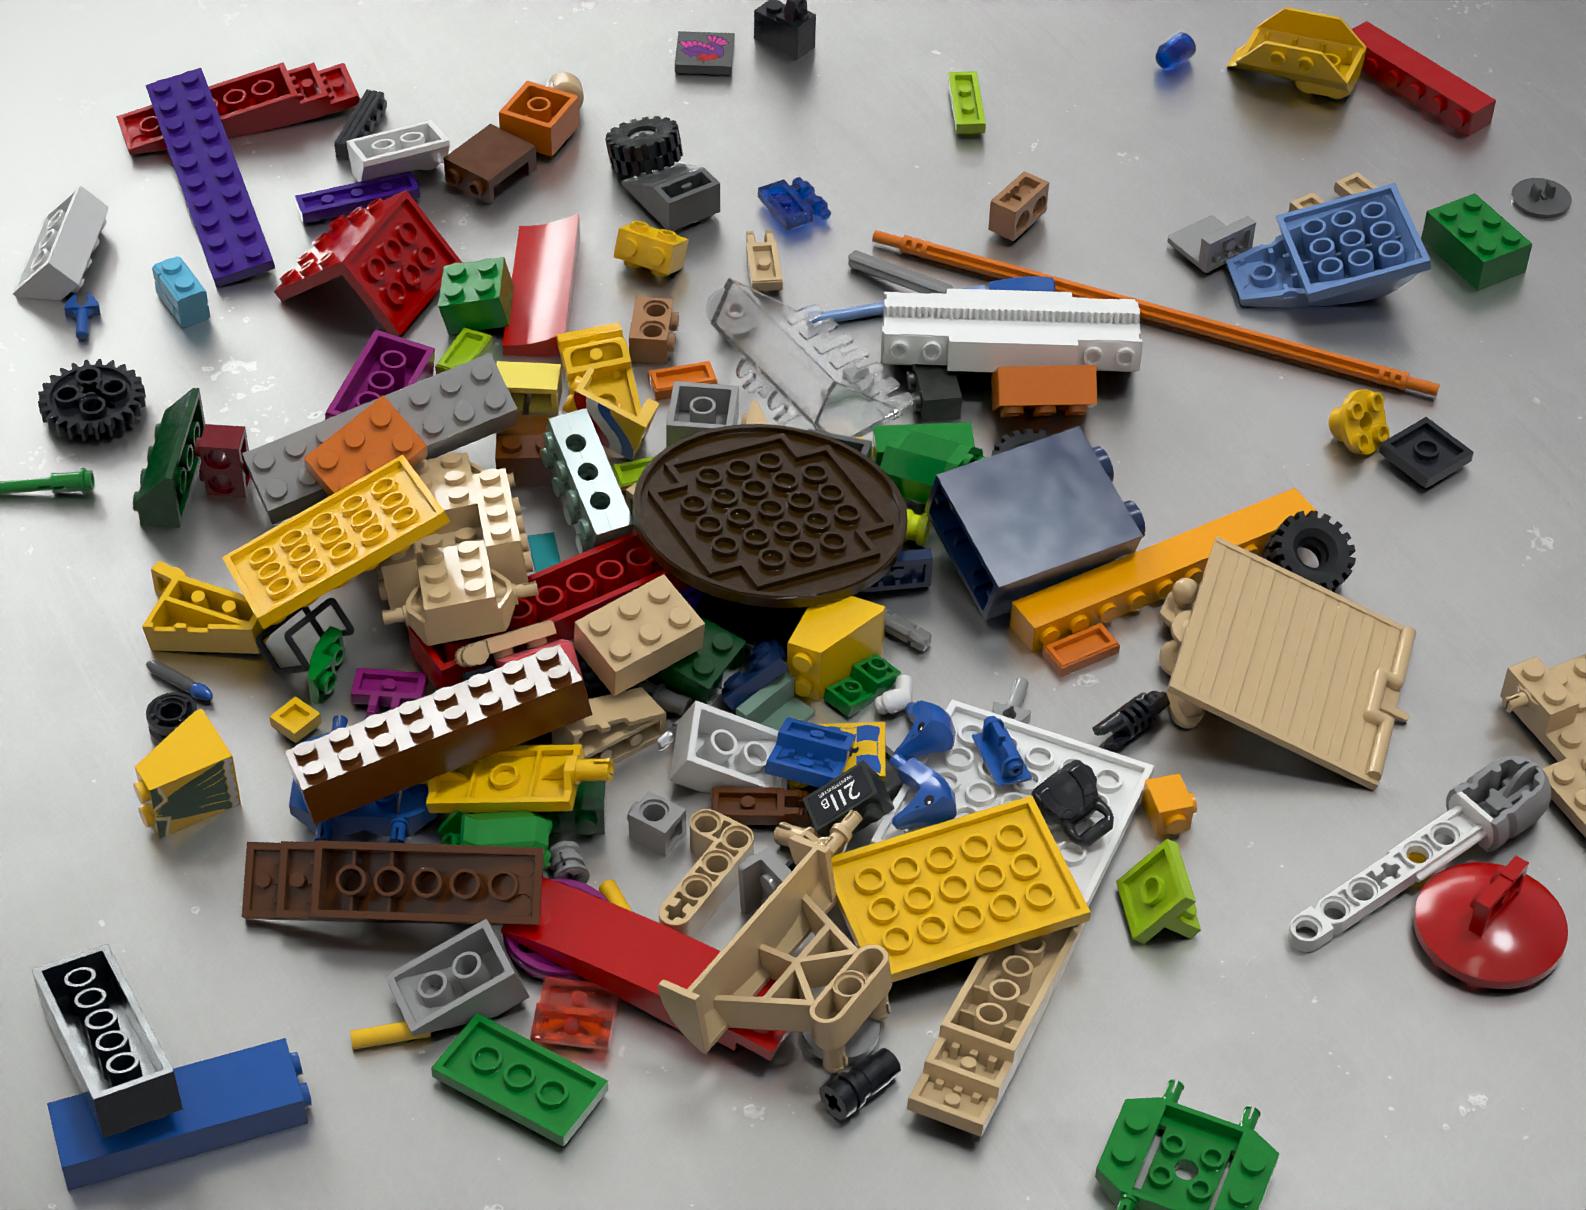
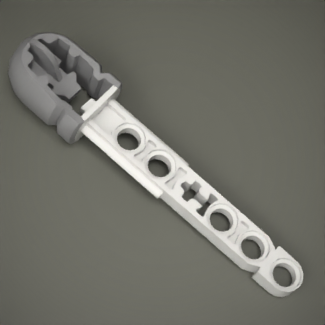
(1509, 787)

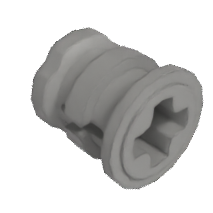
(569, 864)

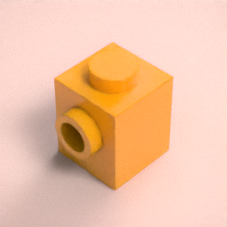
(1168, 804)

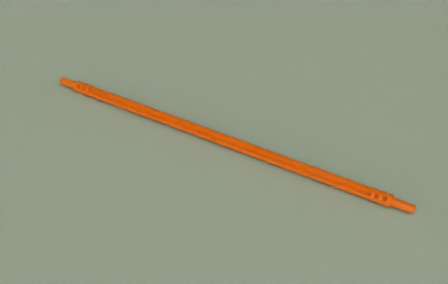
(1168, 316)

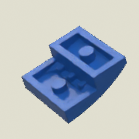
(809, 752)

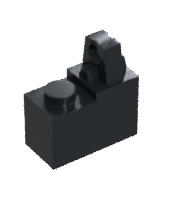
(786, 27)

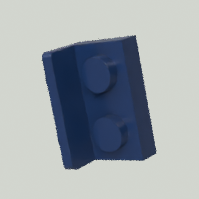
(910, 571)

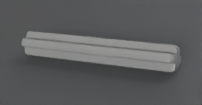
(896, 274)

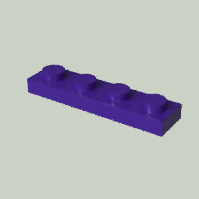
(346, 198)

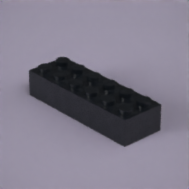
(107, 1041)

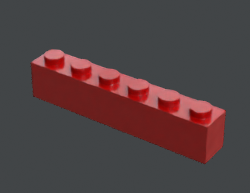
(1424, 81)

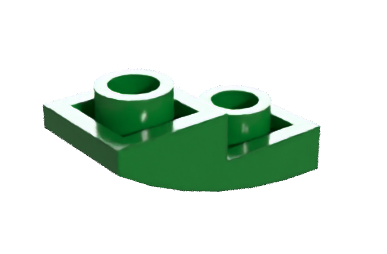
(326, 655)
(866, 682)

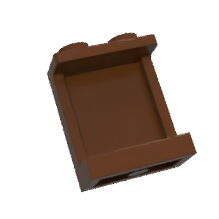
(487, 161)

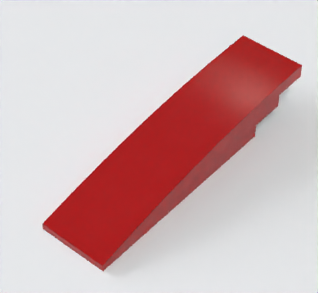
(256, 103)
(627, 955)

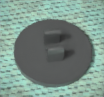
(1541, 198)

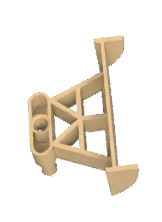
(763, 950)

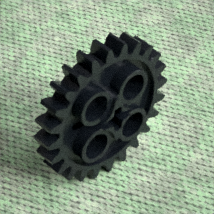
(92, 399)

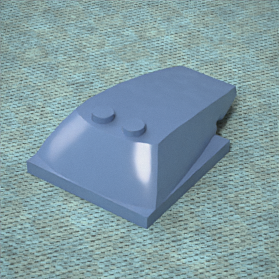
(1333, 254)

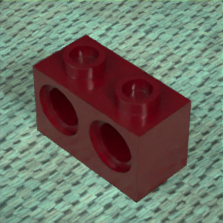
(223, 461)

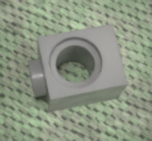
(656, 823)

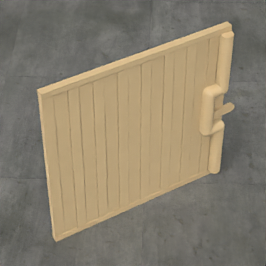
(1294, 663)

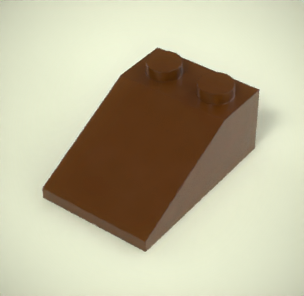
(520, 451)

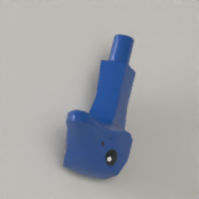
(930, 731)
(934, 800)

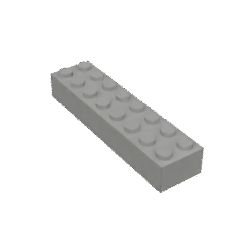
(442, 410)

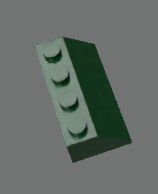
(171, 464)

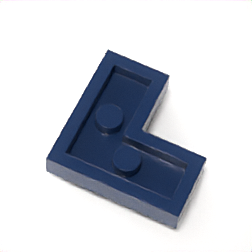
(765, 664)

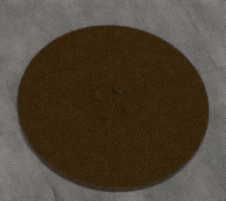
(769, 515)

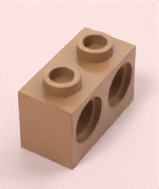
(1018, 206)
(652, 330)

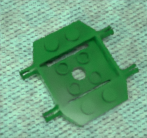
(1189, 1142)

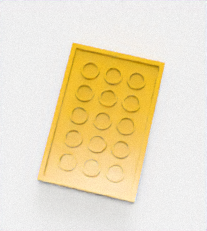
(335, 541)
(958, 888)

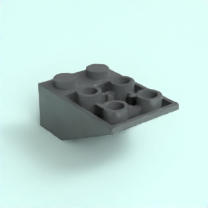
(677, 194)

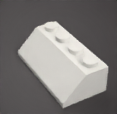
(63, 247)

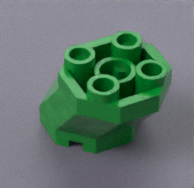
(919, 457)
(498, 829)

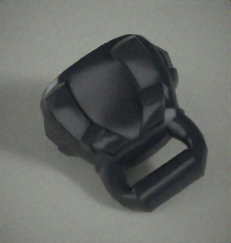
(1071, 799)

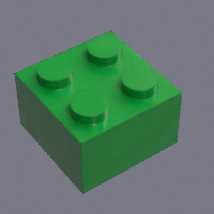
(476, 295)

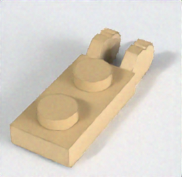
(763, 262)
(503, 644)

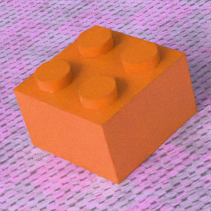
(541, 116)

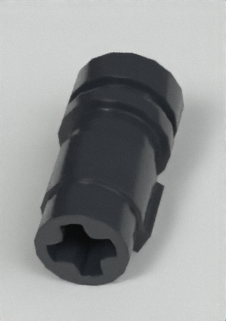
(849, 1090)

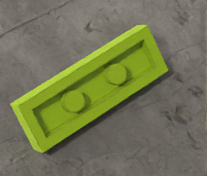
(966, 102)

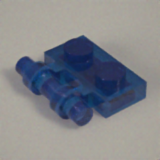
(793, 203)

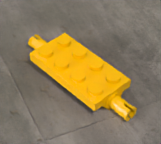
(517, 780)

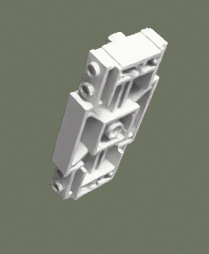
(1010, 328)

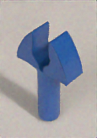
(82, 314)

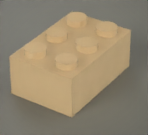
(638, 635)

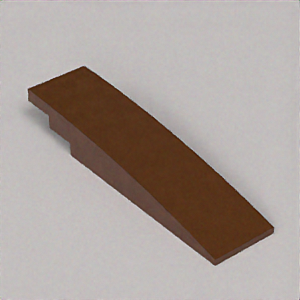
(392, 883)

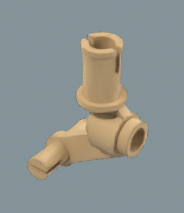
(837, 841)

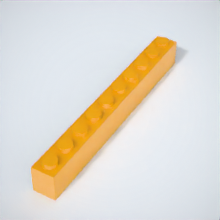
(1145, 574)

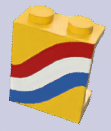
(614, 426)

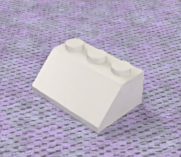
(397, 151)

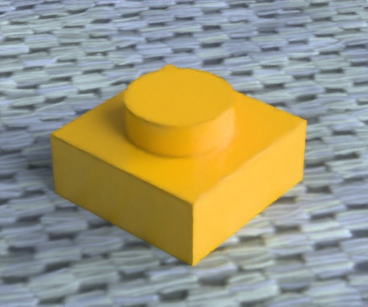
(162, 575)
(295, 719)

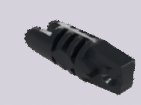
(1131, 719)

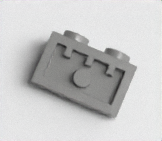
(759, 878)

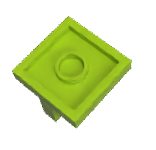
(1159, 895)

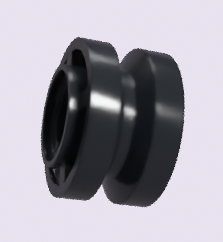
(167, 713)

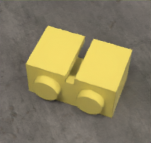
(539, 379)

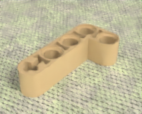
(721, 849)

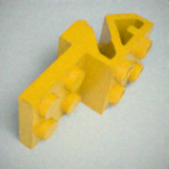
(609, 356)

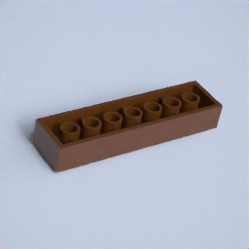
(438, 733)

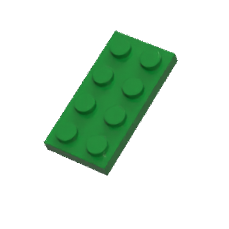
(520, 1079)

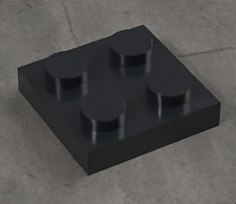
(1426, 452)

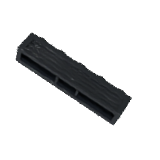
(361, 121)

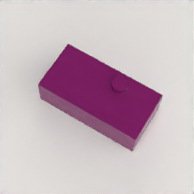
(382, 368)

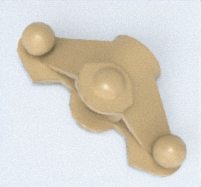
(1176, 615)

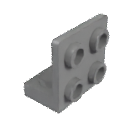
(1212, 242)

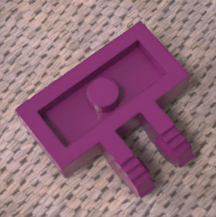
(387, 688)

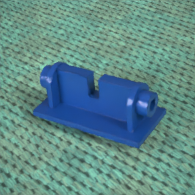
(1000, 753)

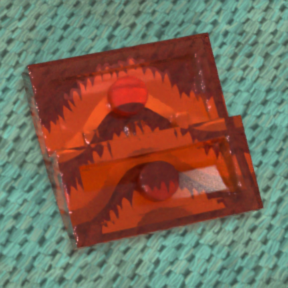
(575, 1014)

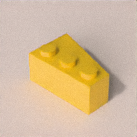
(202, 619)

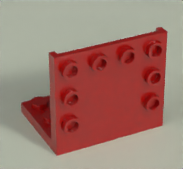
(384, 253)

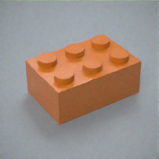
(1044, 390)
(363, 446)

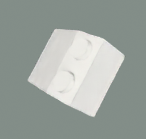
(721, 751)

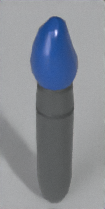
(179, 680)

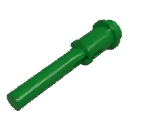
(57, 483)

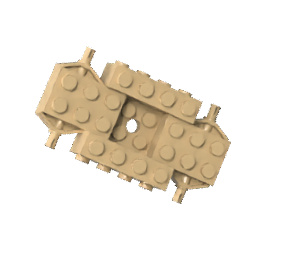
(471, 569)

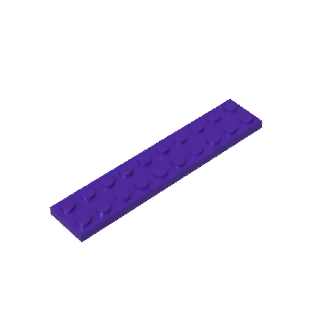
(210, 178)

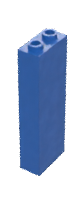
(222, 1105)

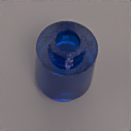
(1175, 51)

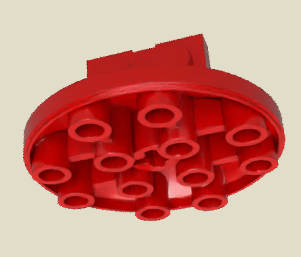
(1491, 924)

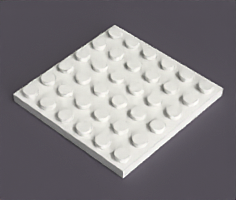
(1043, 752)

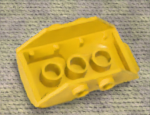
(1305, 48)

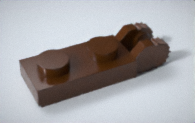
(761, 805)

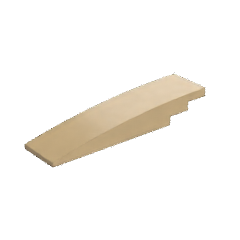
(990, 1030)

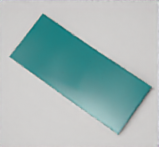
(544, 550)

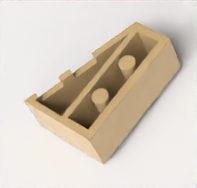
(617, 727)

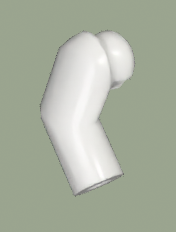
(896, 699)

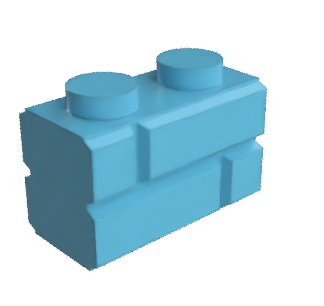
(181, 291)

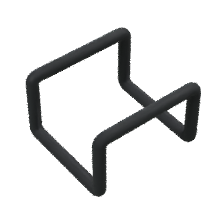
(309, 617)

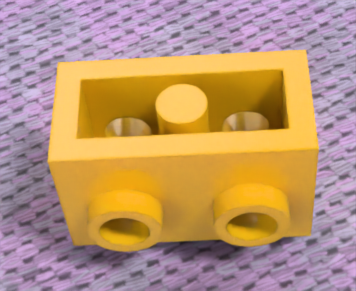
(650, 248)

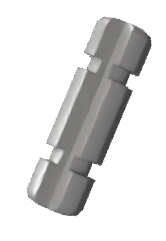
(906, 631)

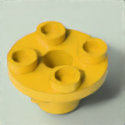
(1360, 422)

